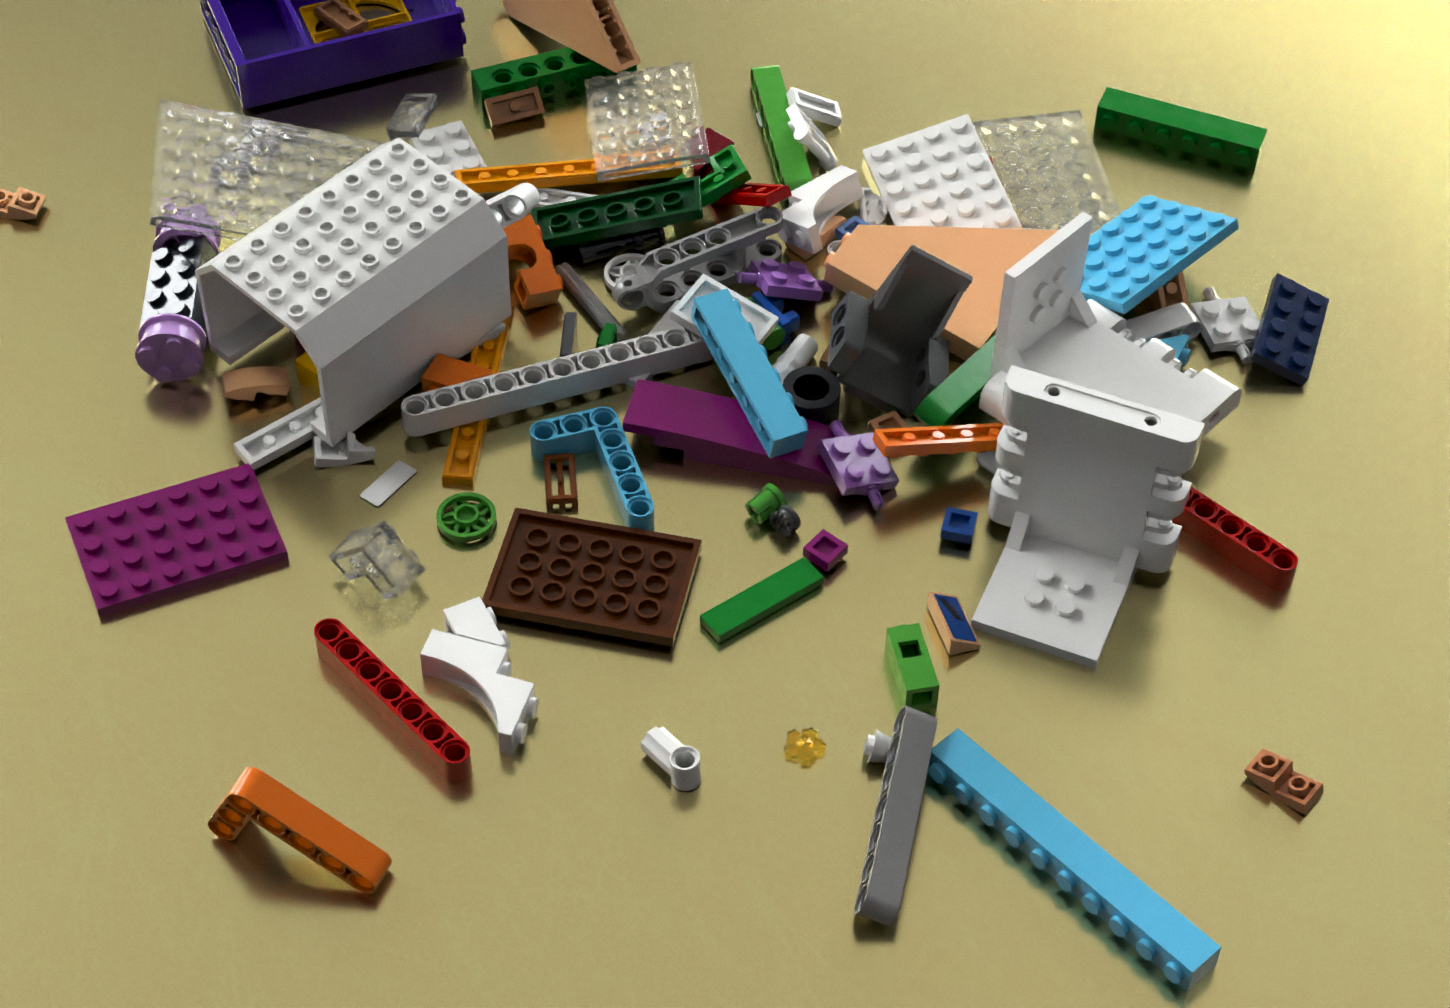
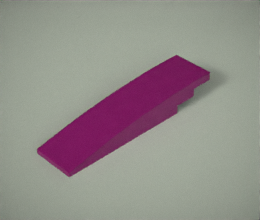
(718, 432)

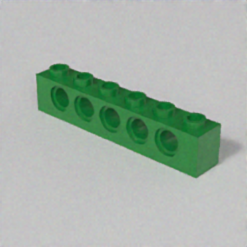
(550, 71)

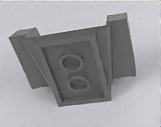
(892, 344)

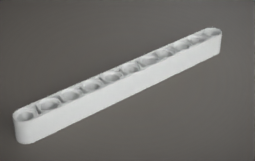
(551, 380)

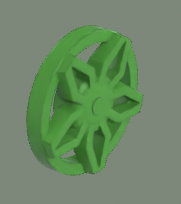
(466, 517)

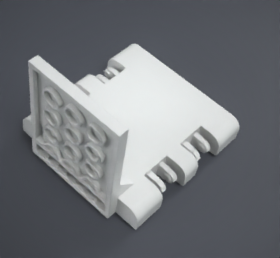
(1059, 334)
(1087, 504)

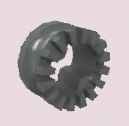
(785, 520)

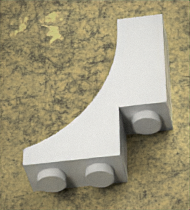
(816, 204)
(485, 674)

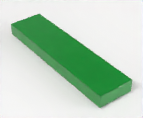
(761, 599)

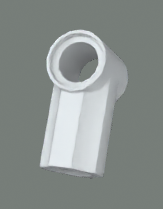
(672, 756)

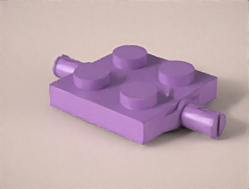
(784, 280)
(857, 464)

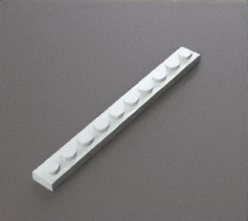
(296, 429)

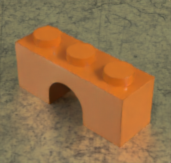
(539, 283)

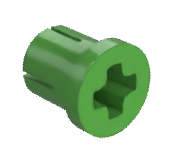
(765, 503)

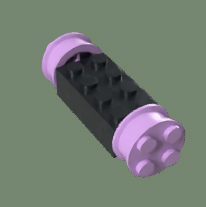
(172, 314)

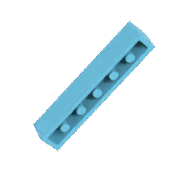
(749, 373)

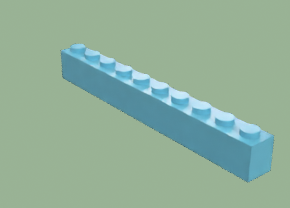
(1074, 860)

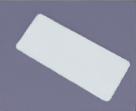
(388, 483)

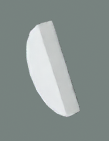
(872, 207)

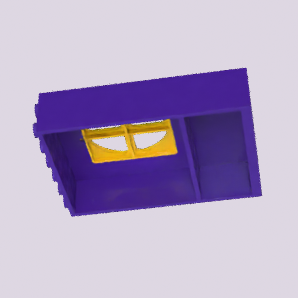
(279, 55)

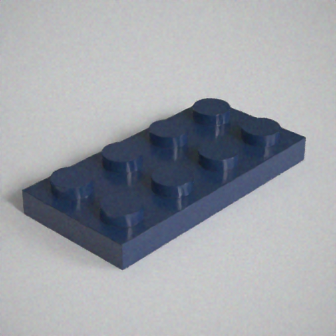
(1289, 329)

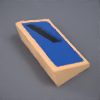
(952, 623)

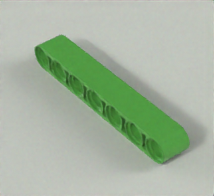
(785, 150)

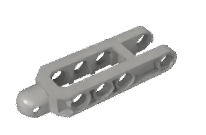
(740, 242)

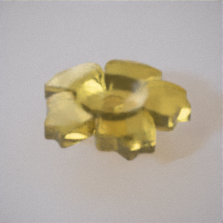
(804, 745)

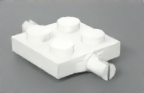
(1227, 323)

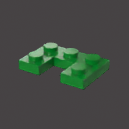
(728, 175)

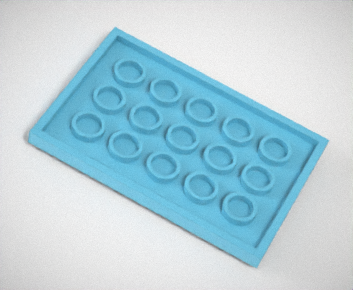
(1148, 249)

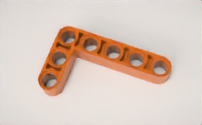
(301, 826)

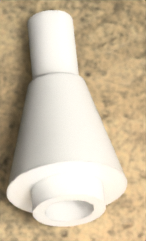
(877, 747)

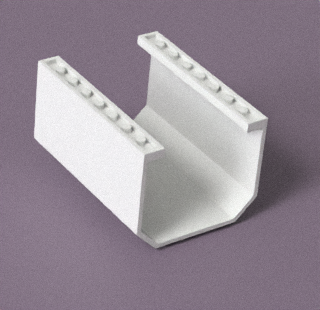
(369, 280)

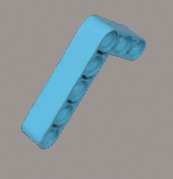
(600, 432)

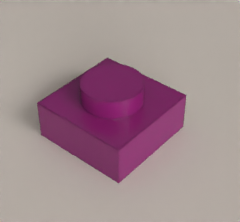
(825, 550)

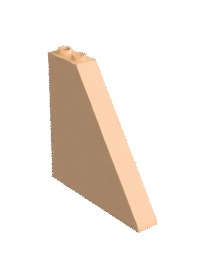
(581, 25)
(985, 253)

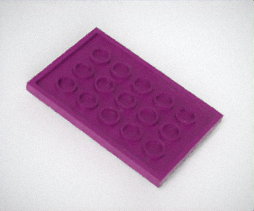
(175, 539)

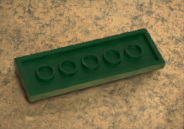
(620, 212)

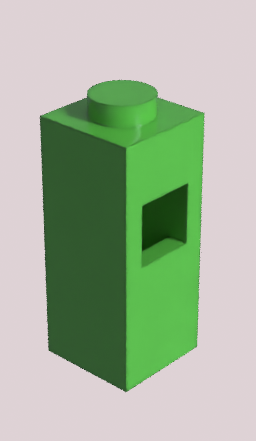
(912, 666)

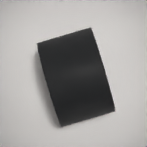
(816, 382)

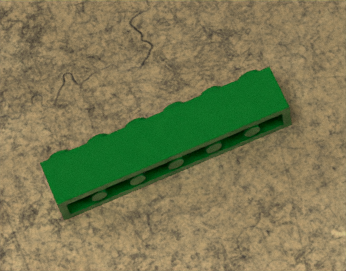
(1180, 128)

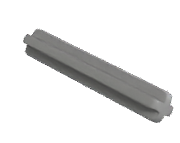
(588, 299)

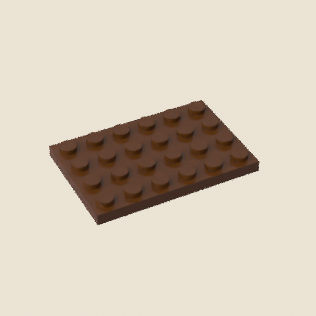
(592, 576)

